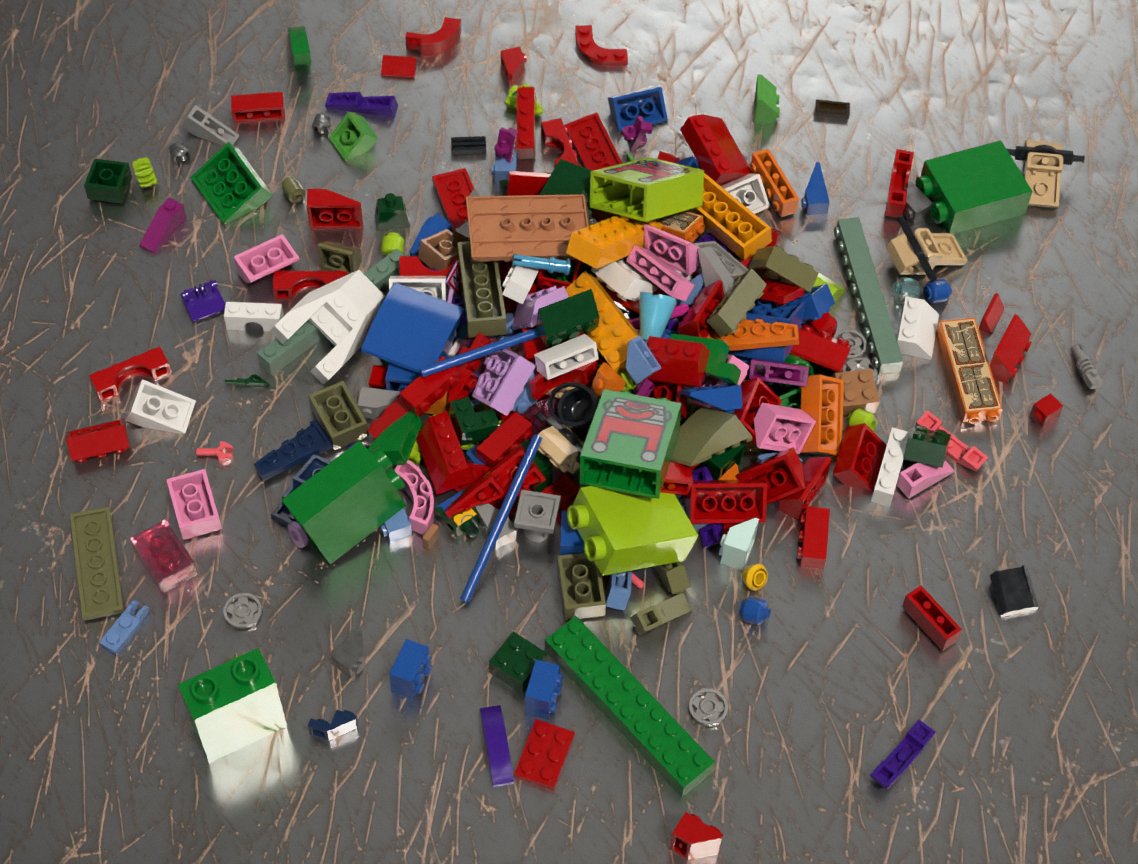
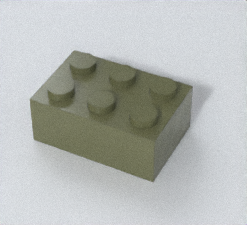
(779, 266)
(338, 415)
(580, 587)

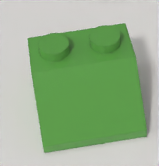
(765, 102)
(353, 136)

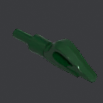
(251, 381)

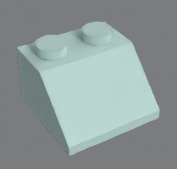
(738, 544)

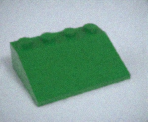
(231, 184)

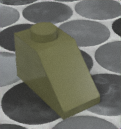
(673, 577)

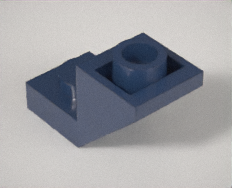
(342, 723)

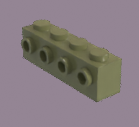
(736, 303)

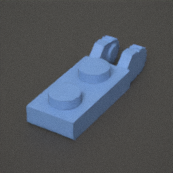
(124, 628)

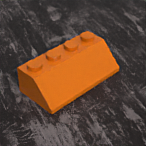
(824, 403)

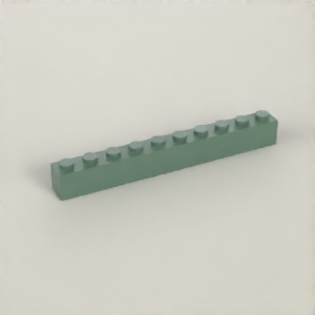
(868, 296)
(278, 355)

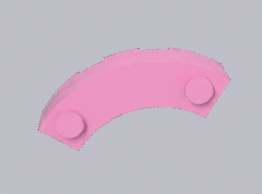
(421, 495)

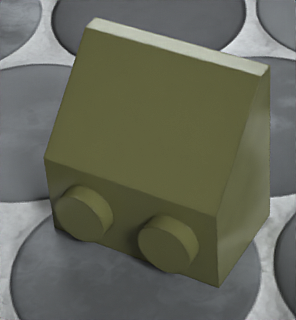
(336, 257)

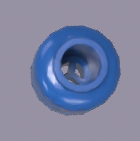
(937, 291)
(754, 610)

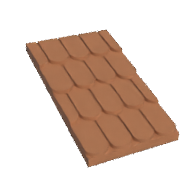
(524, 225)

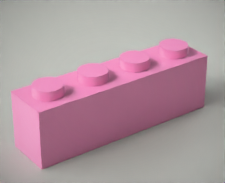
(660, 273)

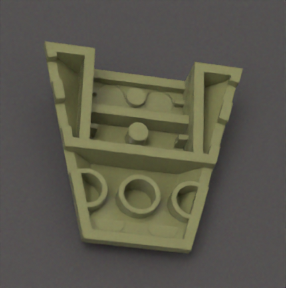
(708, 433)

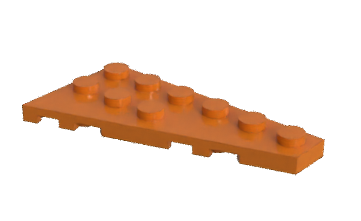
(759, 335)

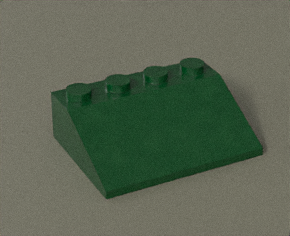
(569, 180)

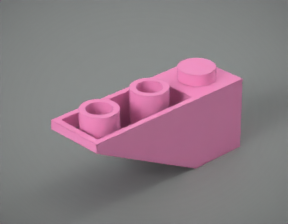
(921, 477)

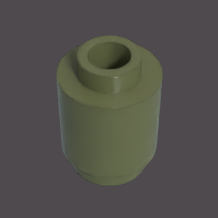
(293, 189)

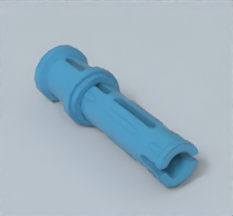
(551, 264)

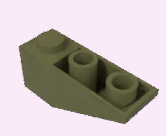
(660, 614)

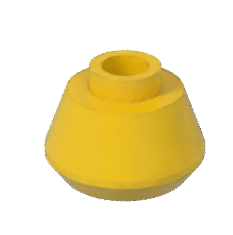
(754, 576)

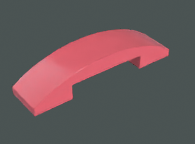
(957, 450)

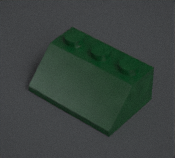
(567, 318)

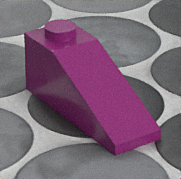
(165, 222)
(779, 372)

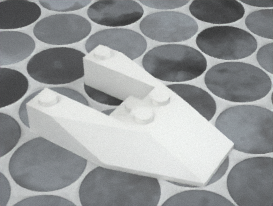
(340, 313)

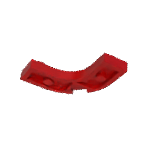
(597, 54)

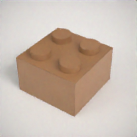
(859, 391)

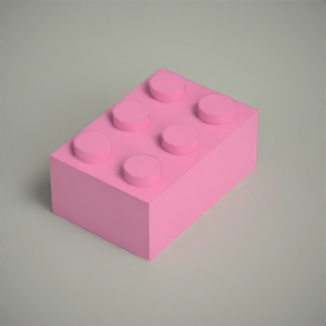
(194, 504)

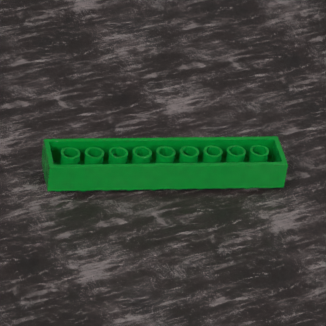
(629, 706)

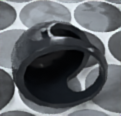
(575, 406)

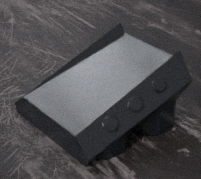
(1013, 591)

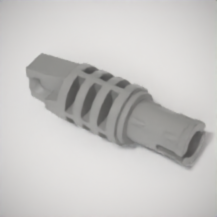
(1086, 367)

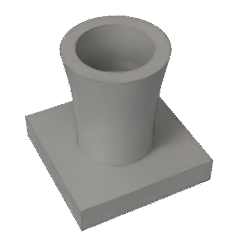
(537, 514)

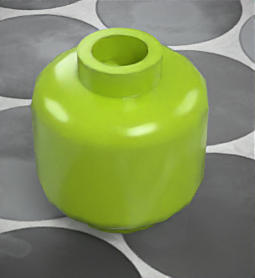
(391, 242)
(862, 416)

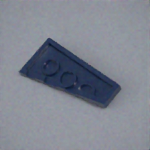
(293, 452)

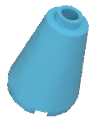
(654, 314)

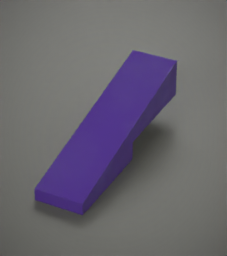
(354, 102)

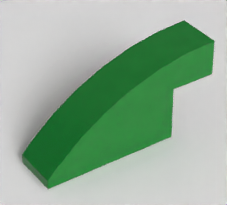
(299, 46)
(716, 365)
(399, 438)

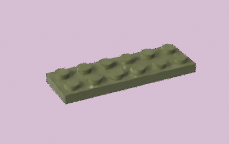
(96, 563)

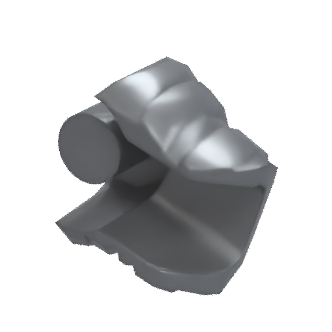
(320, 122)
(180, 150)

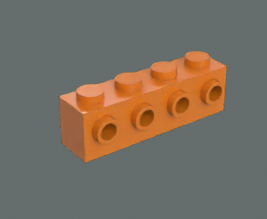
(775, 183)

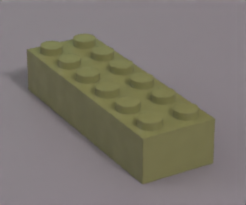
(481, 294)

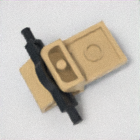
(1043, 169)
(923, 250)
(559, 444)

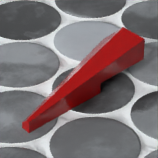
(496, 483)

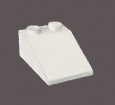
(160, 409)

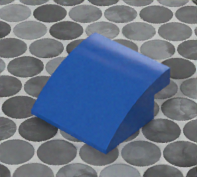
(770, 312)
(412, 328)

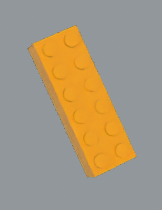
(731, 221)
(608, 240)
(613, 328)

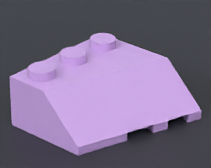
(526, 313)
(503, 380)

